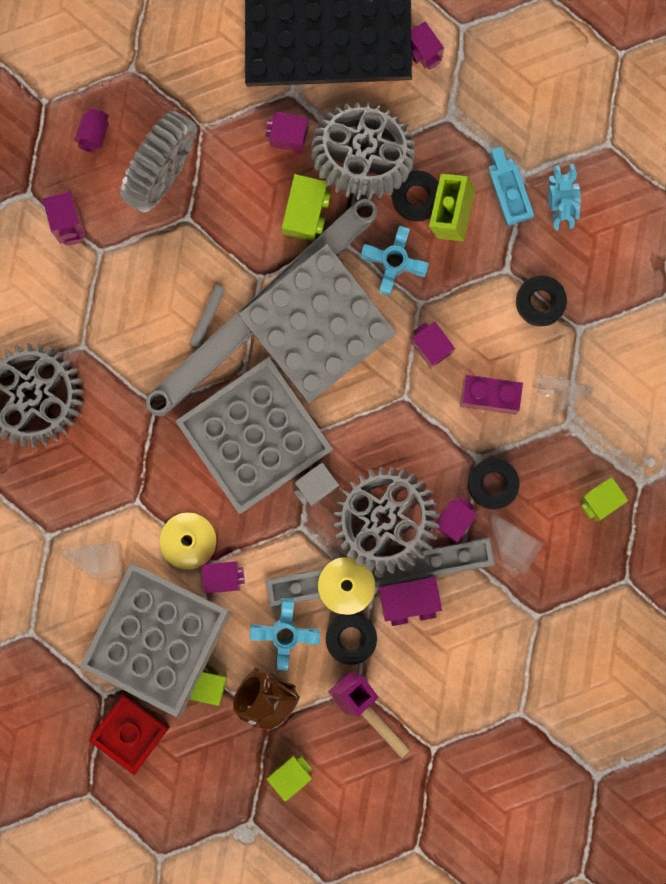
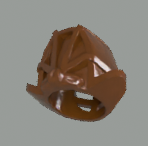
(269, 697)

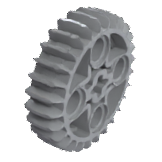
(337, 128)
(158, 161)
(41, 388)
(391, 508)

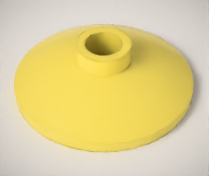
(202, 546)
(346, 601)

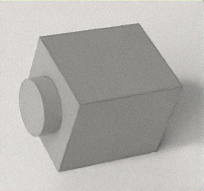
(315, 485)

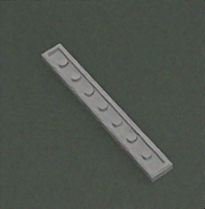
(437, 562)

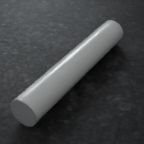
(207, 316)

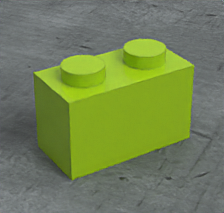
(452, 207)
(305, 208)

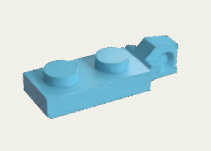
(509, 189)

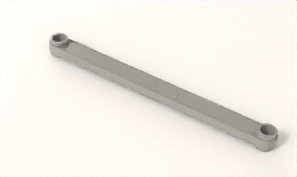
(235, 332)

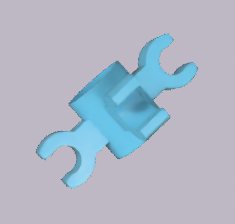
(564, 197)
(376, 255)
(306, 635)

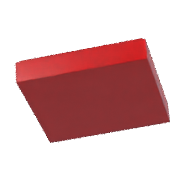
(129, 734)

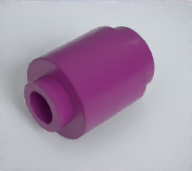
(92, 130)

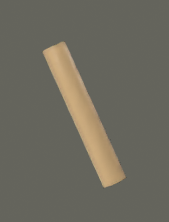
(387, 734)

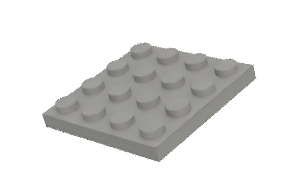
(317, 323)
(254, 435)
(155, 640)

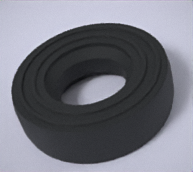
(404, 208)
(546, 284)
(510, 477)
(356, 656)

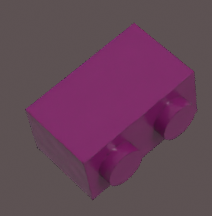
(65, 218)
(491, 394)
(410, 600)

